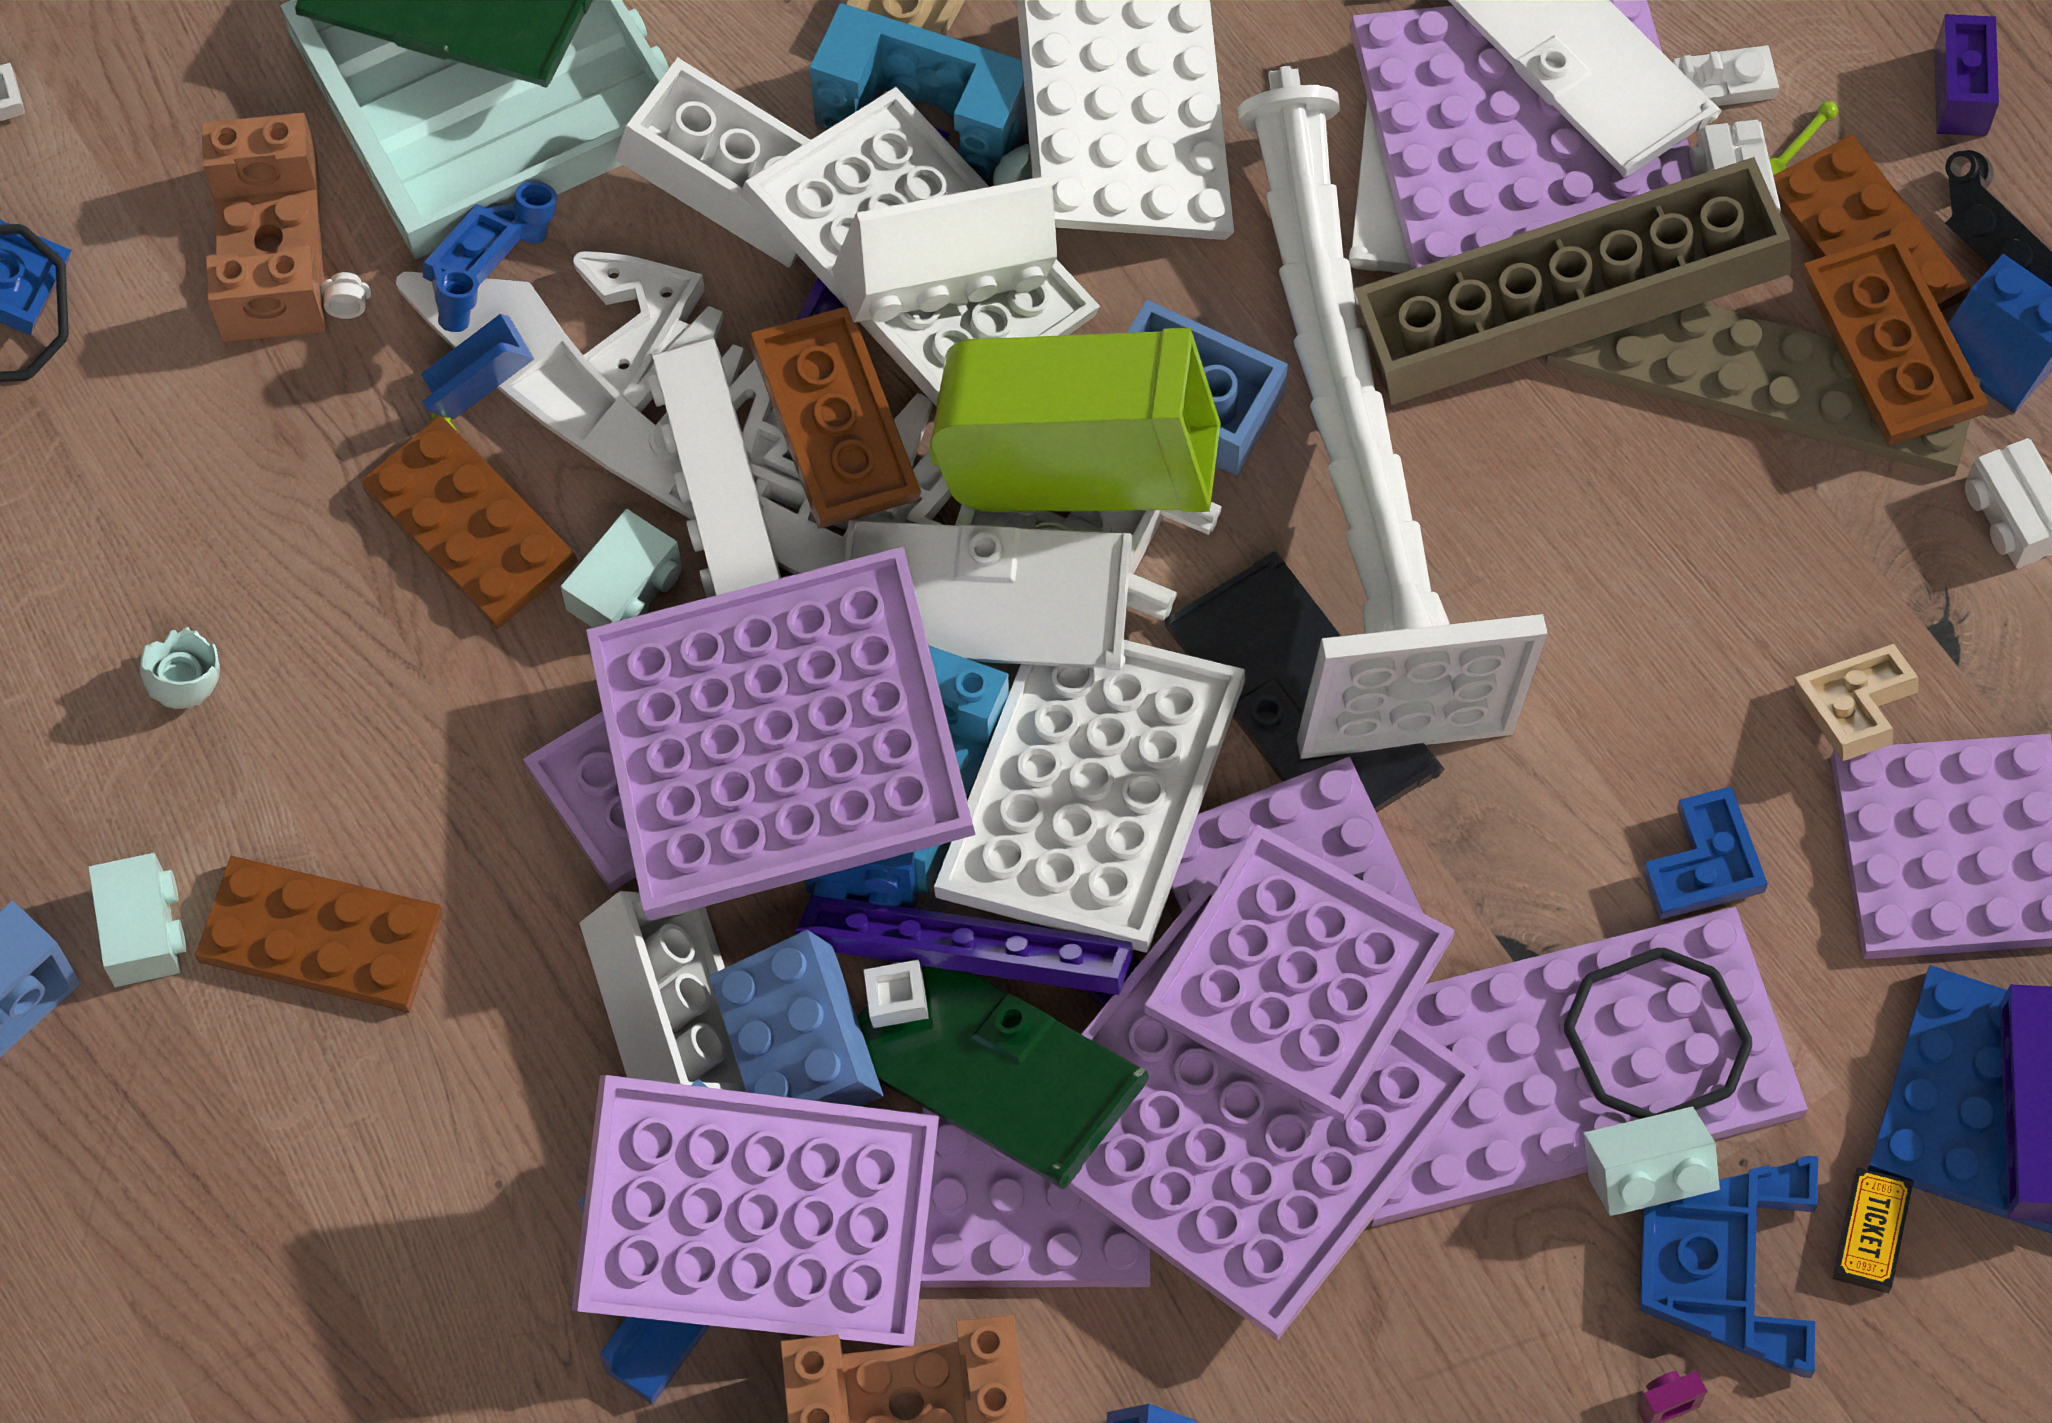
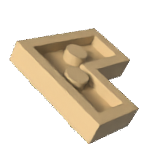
(1847, 699)

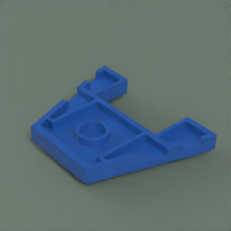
(1703, 1264)

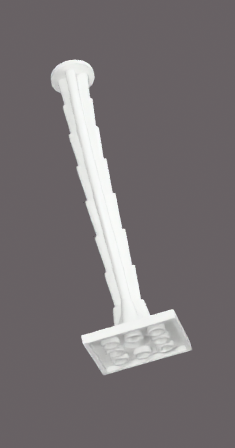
(1411, 669)

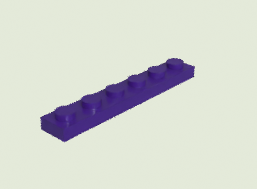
(970, 944)

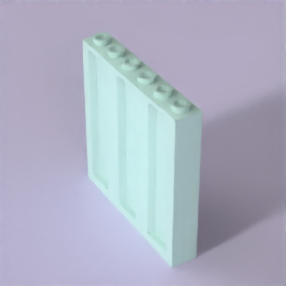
(462, 136)

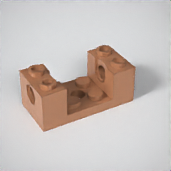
(261, 187)
(956, 1380)

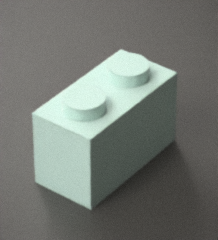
(622, 573)
(136, 919)
(1651, 1161)

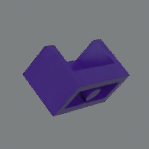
(1966, 75)

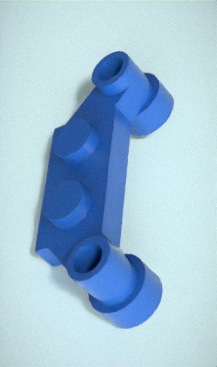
(480, 245)

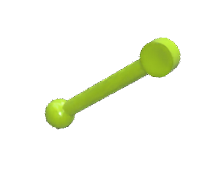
(1826, 112)

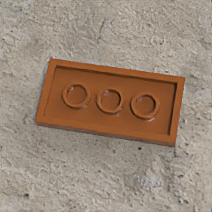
(1846, 201)
(1894, 339)
(834, 417)
(469, 521)
(319, 933)

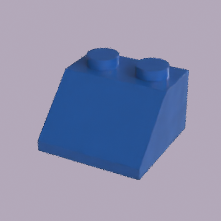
(2006, 332)

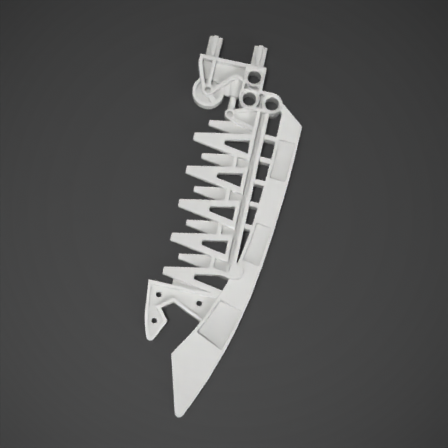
(601, 406)

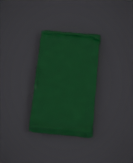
(497, 35)
(1005, 1073)

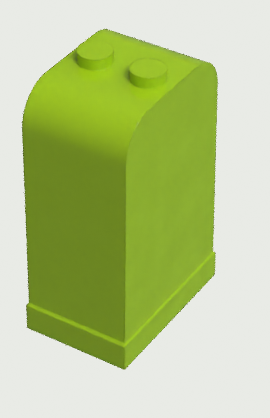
(1077, 423)

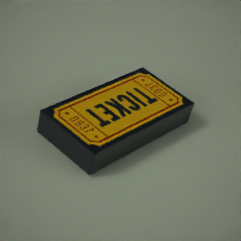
(1872, 1230)

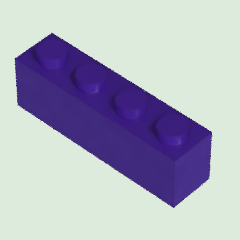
(2027, 1100)

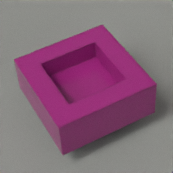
(1671, 1397)

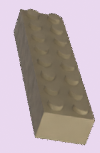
(1574, 280)

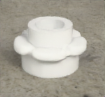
(345, 295)

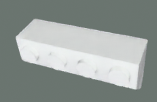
(702, 149)
(948, 250)
(661, 993)

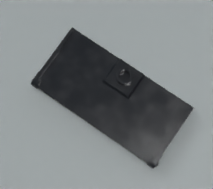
(1274, 632)

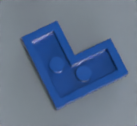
(1717, 868)

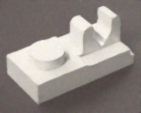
(1733, 75)

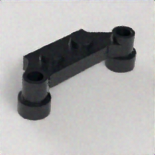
(1987, 223)

